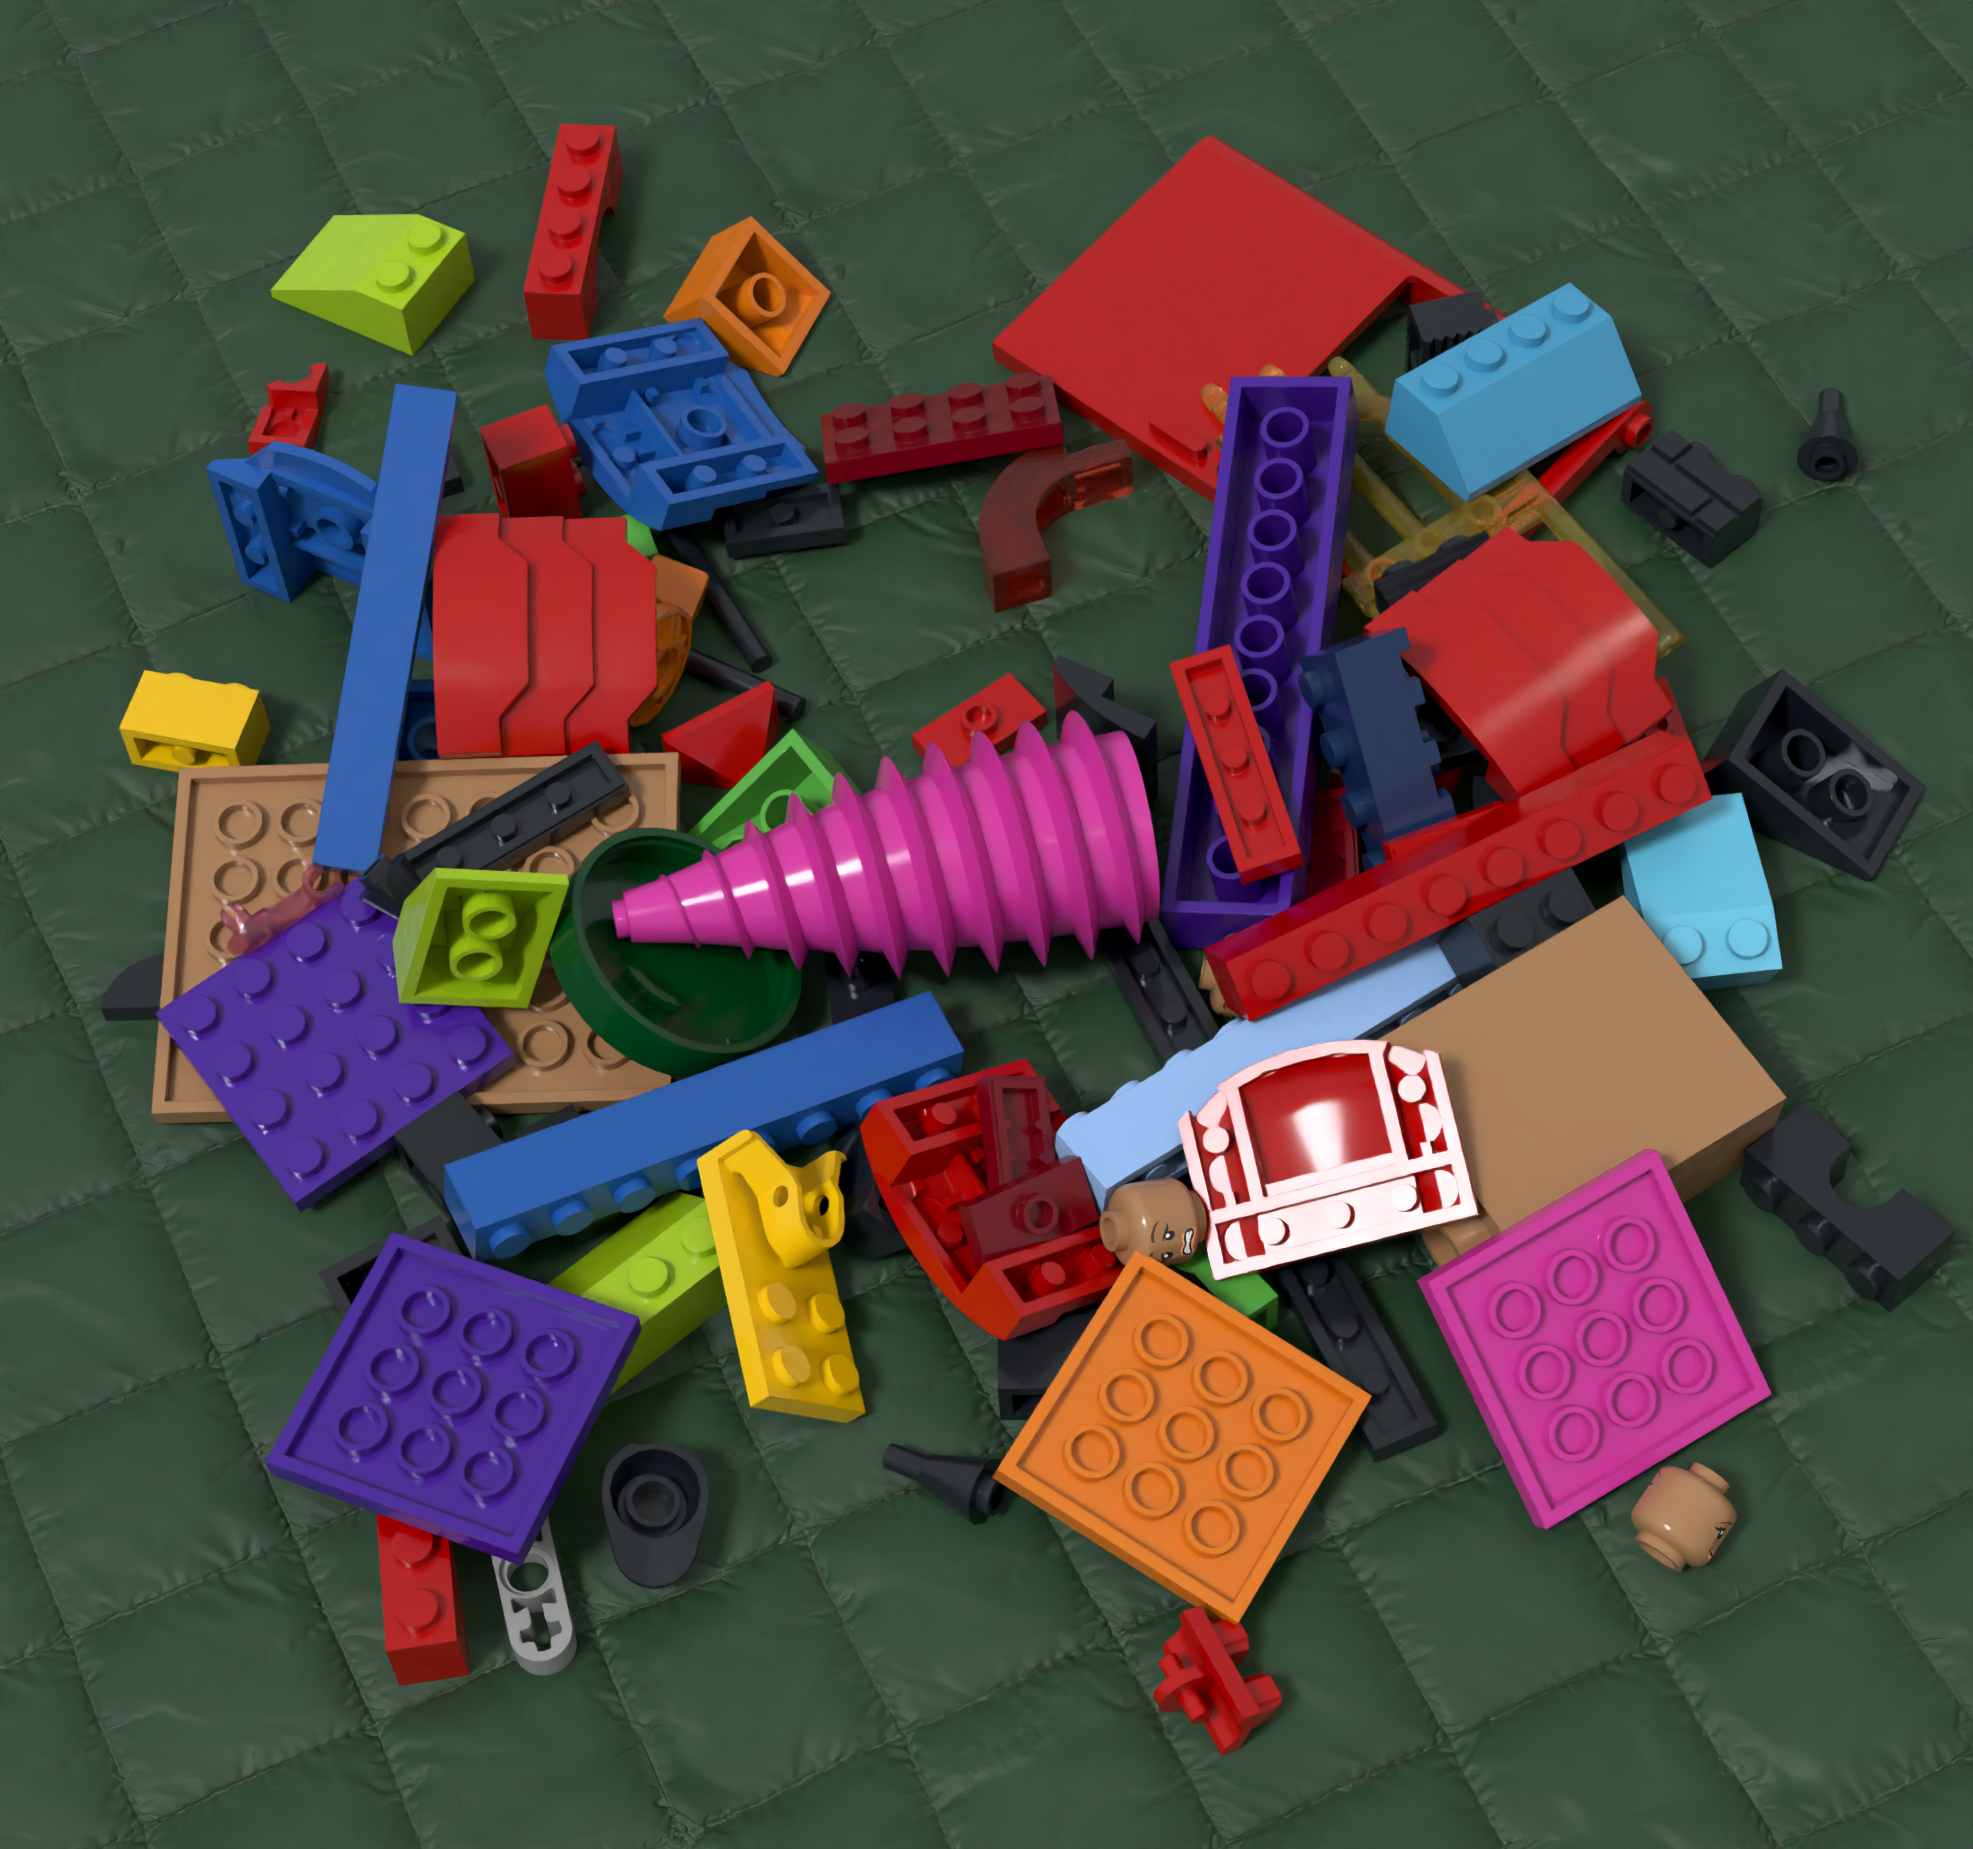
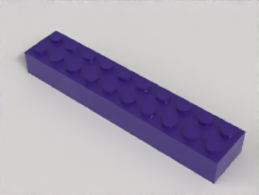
(1274, 600)

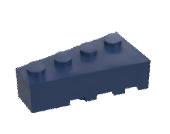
(1375, 737)

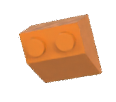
(751, 297)

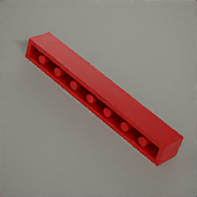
(1457, 874)

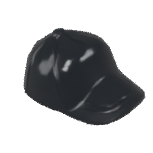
(654, 1511)

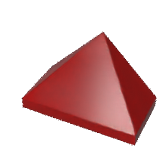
(726, 740)

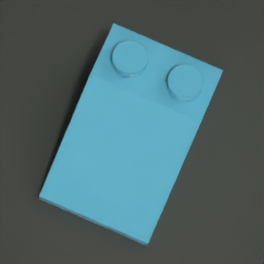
(1706, 894)

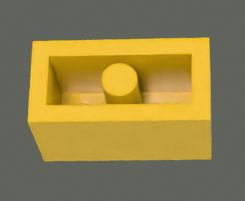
(193, 723)

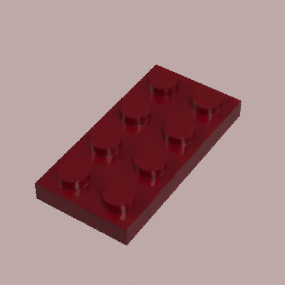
(940, 428)

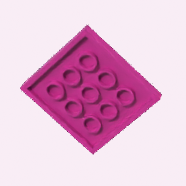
(1594, 1338)

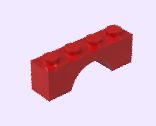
(563, 261)
(421, 1604)

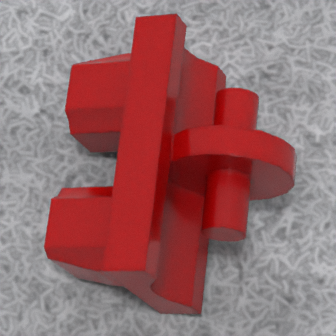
(1207, 1683)

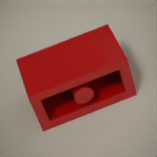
(533, 466)

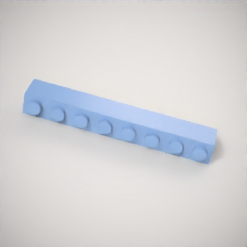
(1138, 1129)

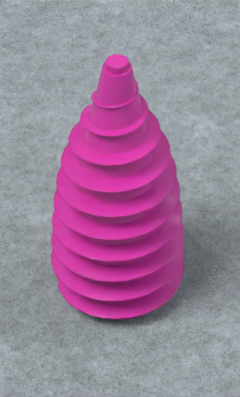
(931, 862)

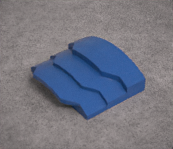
(671, 423)
(299, 515)

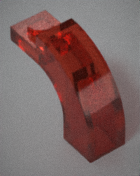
(1032, 497)

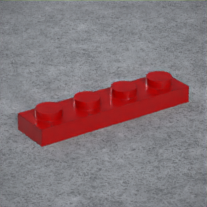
(1236, 764)

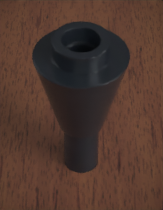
(1828, 447)
(389, 884)
(957, 1481)

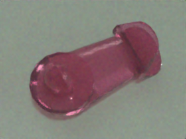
(265, 924)

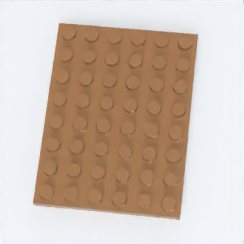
(252, 836)

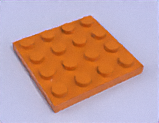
(1183, 1438)

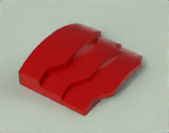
(539, 635)
(1532, 658)
(929, 1160)

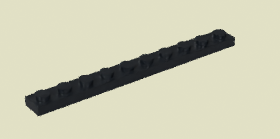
(1319, 1290)

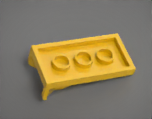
(782, 1277)

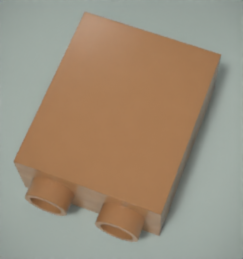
(1582, 1064)

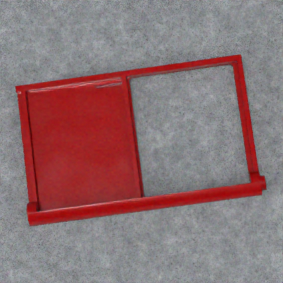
(1215, 283)

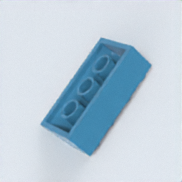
(1514, 393)

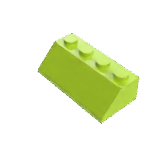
(658, 1270)

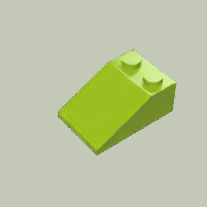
(381, 276)
(476, 936)

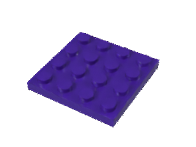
(321, 1053)
(455, 1397)

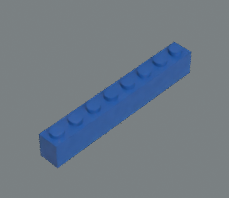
(652, 1141)

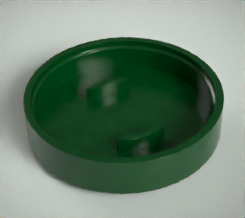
(664, 1000)

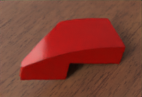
(292, 411)

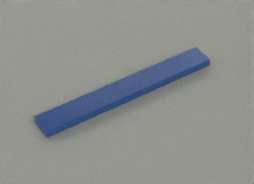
(386, 629)

